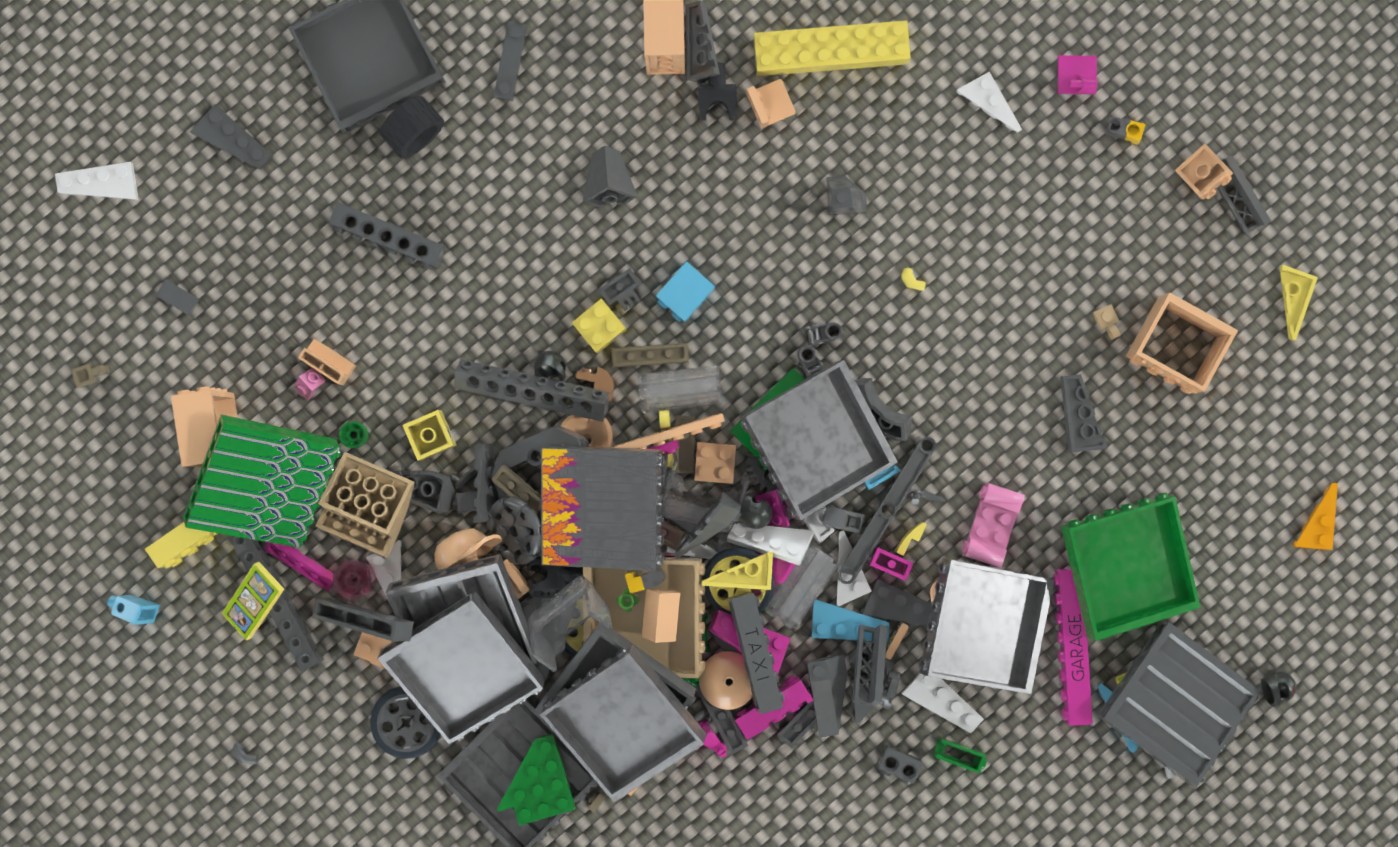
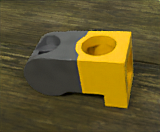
(1125, 129)
(645, 580)

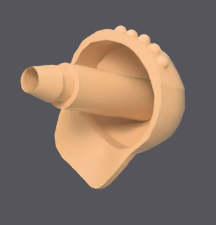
(464, 547)

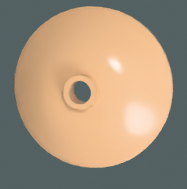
(599, 432)
(713, 685)

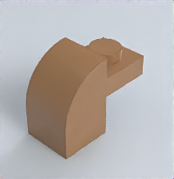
(602, 380)

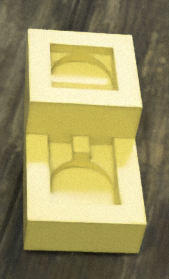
(914, 533)

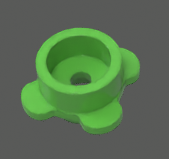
(621, 600)

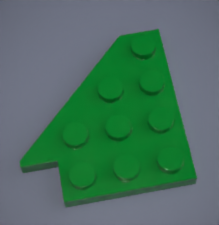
(540, 784)

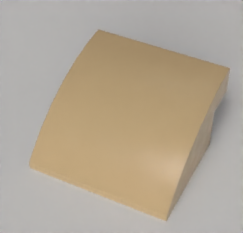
(365, 505)

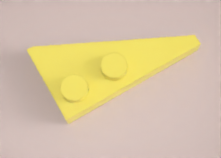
(1297, 292)
(749, 575)

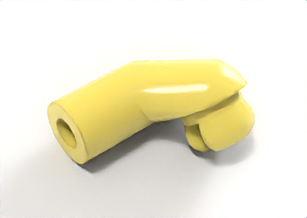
(910, 281)

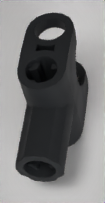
(717, 93)
(555, 578)

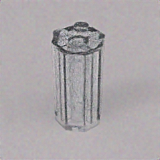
(680, 389)
(801, 587)

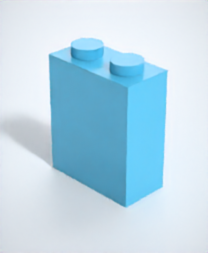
(685, 292)

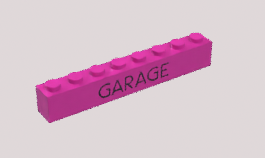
(1073, 652)

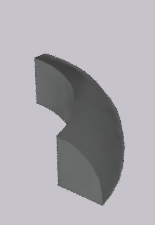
(892, 424)

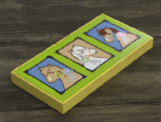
(252, 601)

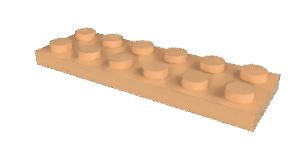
(675, 433)

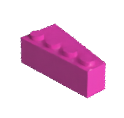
(724, 628)
(794, 694)

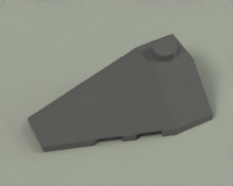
(430, 490)
(828, 687)

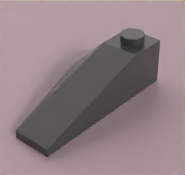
(717, 518)

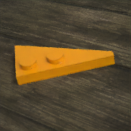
(1319, 530)

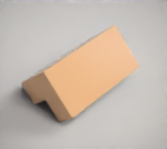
(327, 362)
(660, 615)

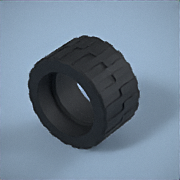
(411, 126)

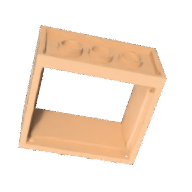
(664, 37)
(1222, 331)
(197, 418)

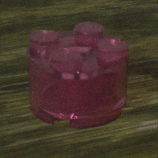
(351, 589)

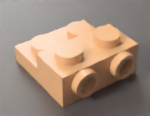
(1204, 172)
(370, 647)

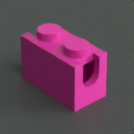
(890, 563)

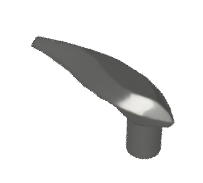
(460, 482)
(924, 495)

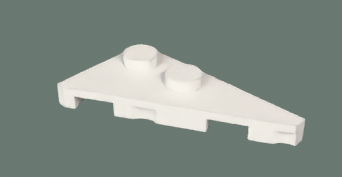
(987, 95)

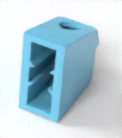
(133, 609)

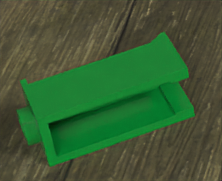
(978, 762)

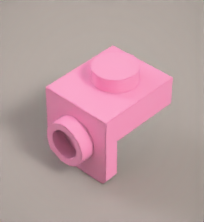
(308, 383)

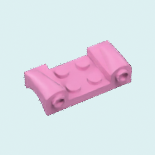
(992, 525)

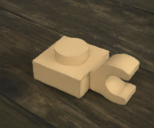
(1107, 319)

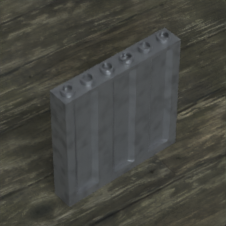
(432, 592)
(490, 763)

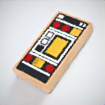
(895, 639)

